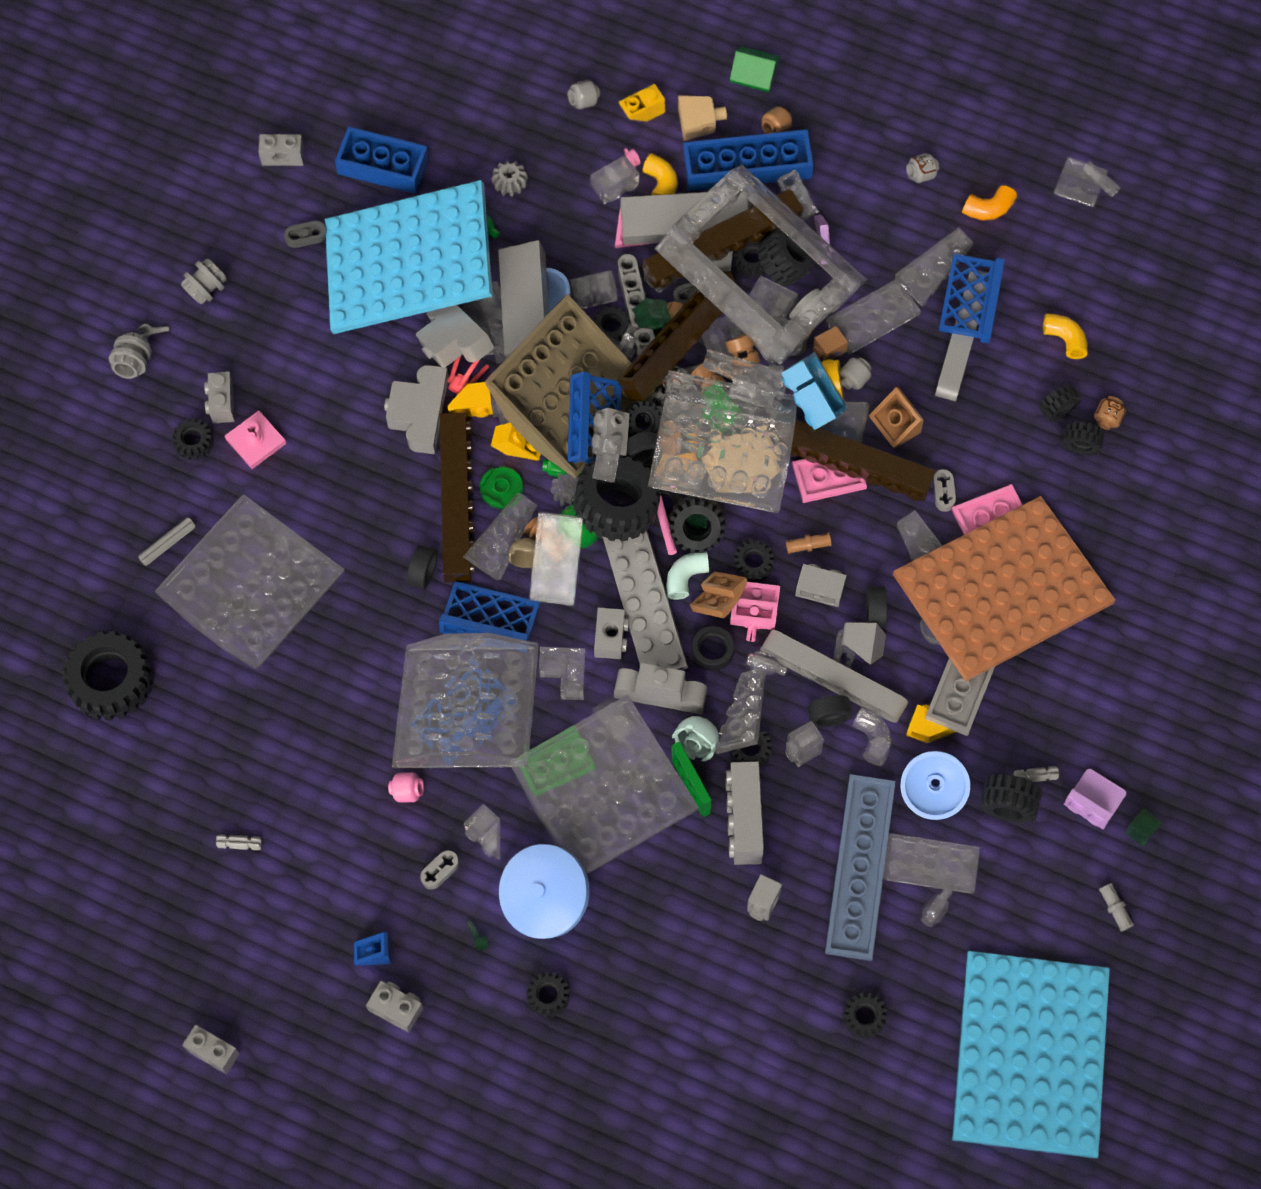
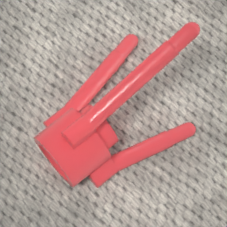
(458, 382)

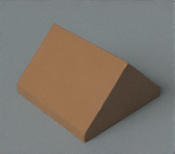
(897, 418)

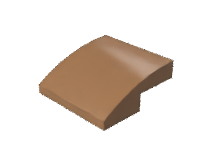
(719, 594)

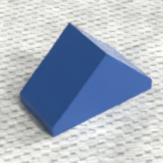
(373, 950)

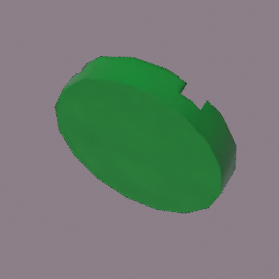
(500, 486)

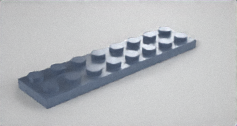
(860, 868)

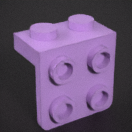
(1095, 798)

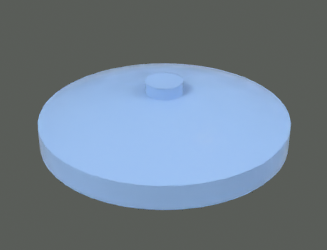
(544, 891)

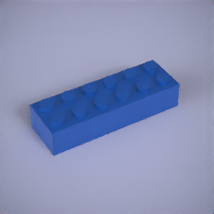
(763, 155)

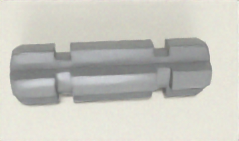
(1038, 774)
(238, 842)

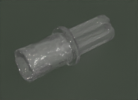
(1100, 179)

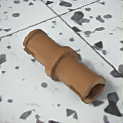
(808, 543)

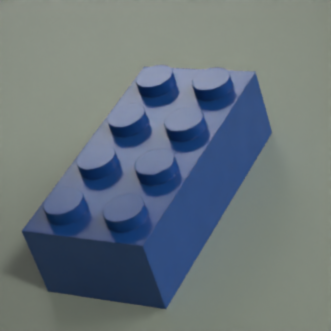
(382, 160)

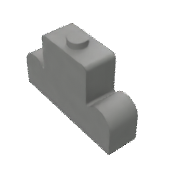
(452, 335)
(418, 408)
(661, 688)

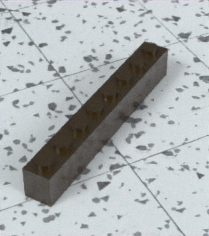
(722, 239)
(669, 346)
(861, 461)
(455, 496)

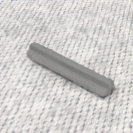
(166, 541)

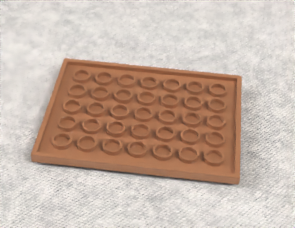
(1003, 588)

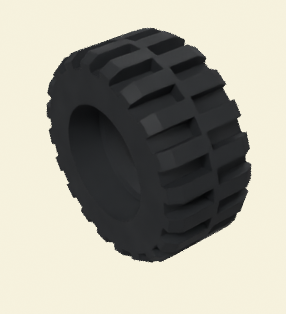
(611, 520)
(91, 654)

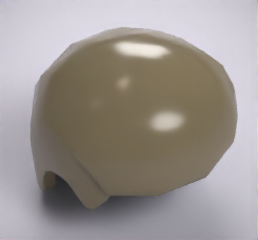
(522, 553)

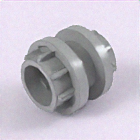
(203, 281)
(130, 355)

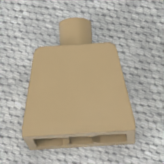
(698, 116)

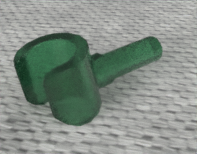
(480, 941)

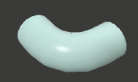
(682, 570)

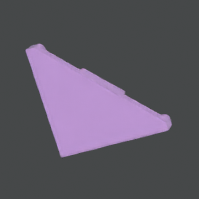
(822, 227)

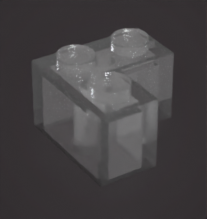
(565, 664)

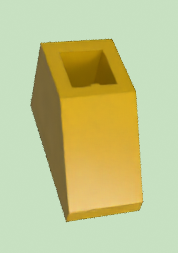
(644, 104)
(474, 400)
(512, 443)
(925, 730)

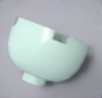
(697, 737)

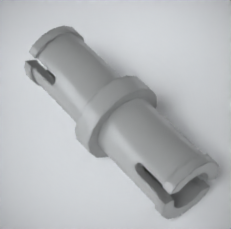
(1116, 907)

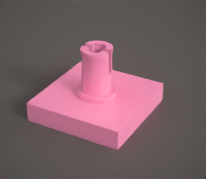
(255, 439)

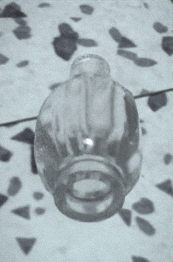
(765, 661)
(936, 908)

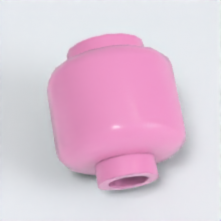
(406, 787)

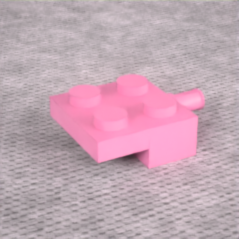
(756, 608)

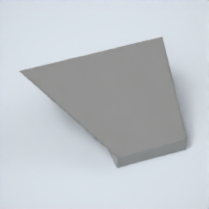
(865, 640)

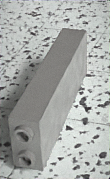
(651, 217)
(522, 291)

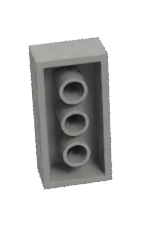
(745, 811)

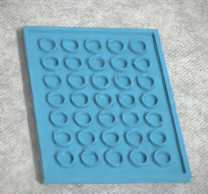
(408, 257)
(1031, 1054)

